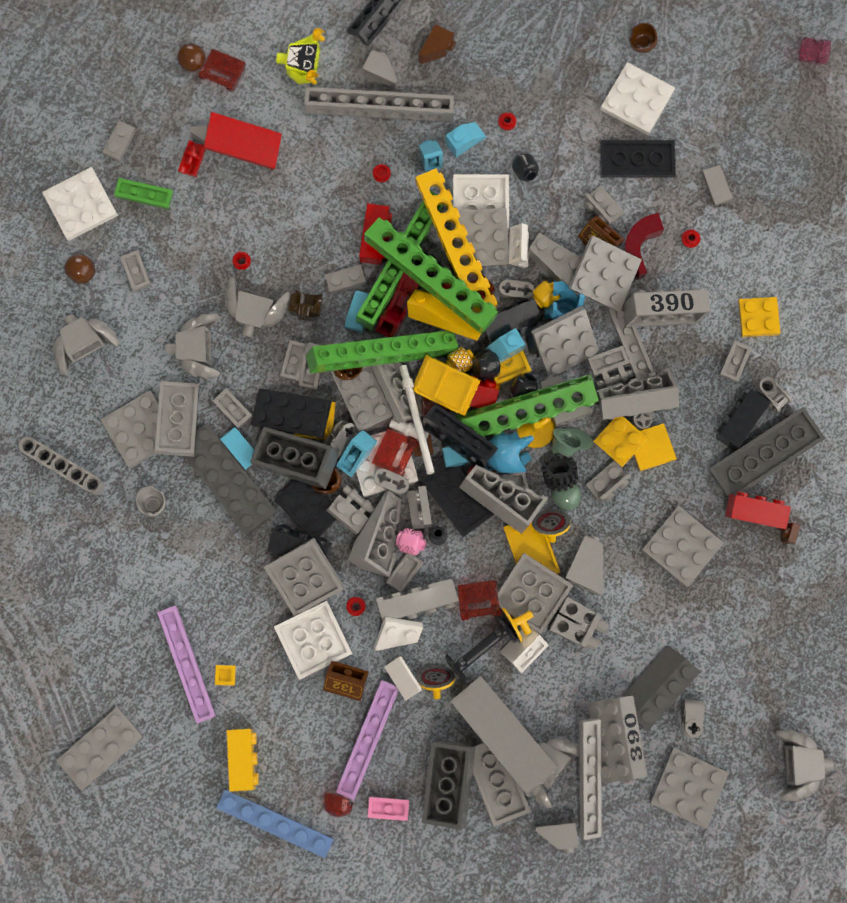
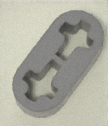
(517, 285)
(393, 477)

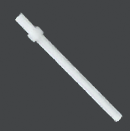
(407, 384)

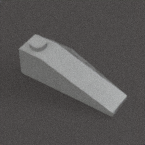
(375, 543)

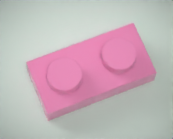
(388, 808)

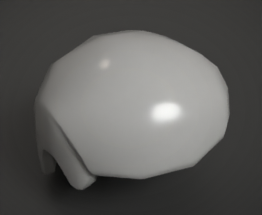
(150, 501)

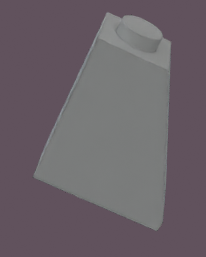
(565, 417)
(587, 566)

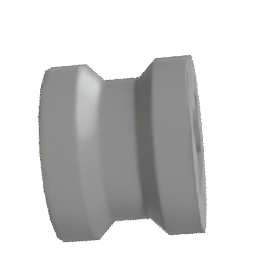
(644, 418)

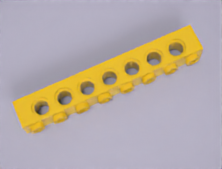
(435, 179)

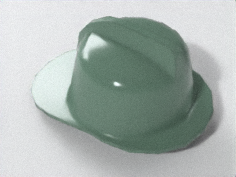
(570, 440)

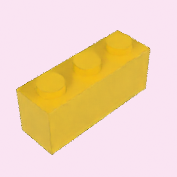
(242, 759)

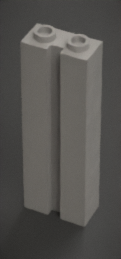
(505, 737)

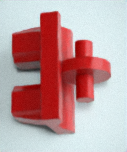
(192, 159)

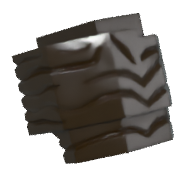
(305, 305)

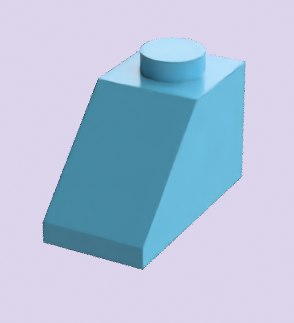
(464, 138)
(431, 155)
(507, 345)
(356, 453)

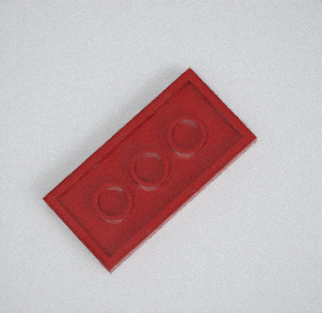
(242, 140)

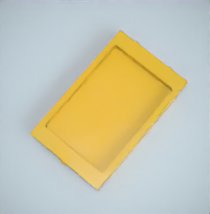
(445, 385)
(533, 545)

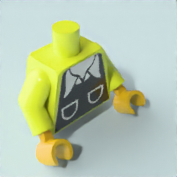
(303, 58)

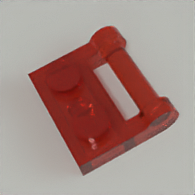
(225, 65)
(389, 449)
(478, 593)

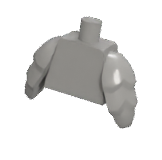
(253, 309)
(79, 340)
(194, 346)
(558, 752)
(803, 765)

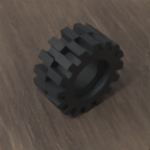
(560, 481)

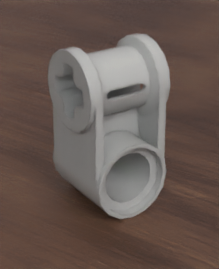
(774, 394)
(339, 438)
(692, 713)

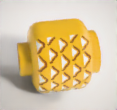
(460, 359)

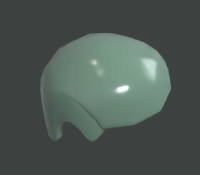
(567, 499)

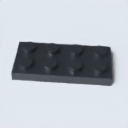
(637, 159)
(291, 413)
(458, 506)

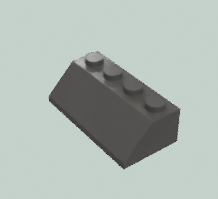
(660, 686)

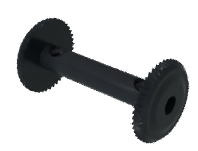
(481, 648)

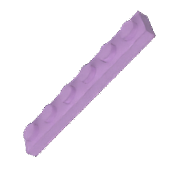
(186, 664)
(367, 740)

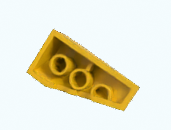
(428, 309)

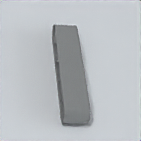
(55, 459)

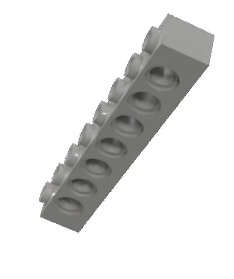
(379, 104)

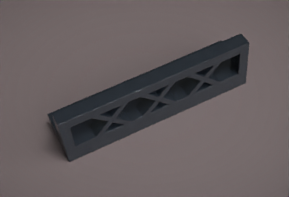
(371, 24)
(460, 436)

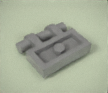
(607, 362)
(349, 515)

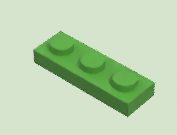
(143, 193)

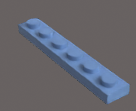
(275, 823)

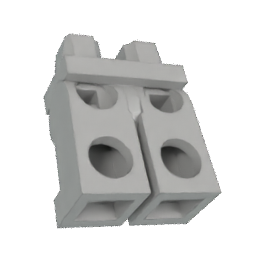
(582, 628)

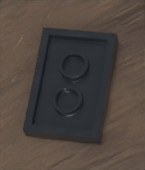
(306, 507)

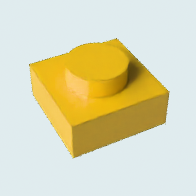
(225, 675)

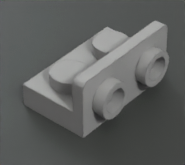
(603, 206)
(607, 482)
(419, 508)

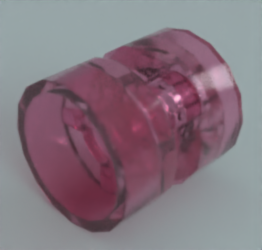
(814, 50)

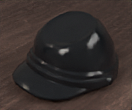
(486, 364)

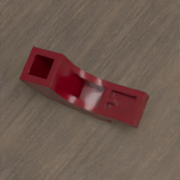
(644, 229)
(397, 311)

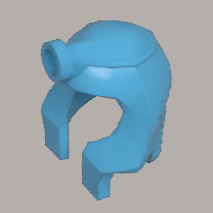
(566, 303)
(507, 456)

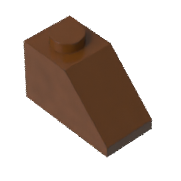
(437, 45)

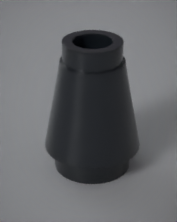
(438, 540)

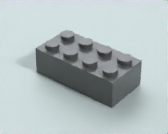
(294, 457)
(448, 784)

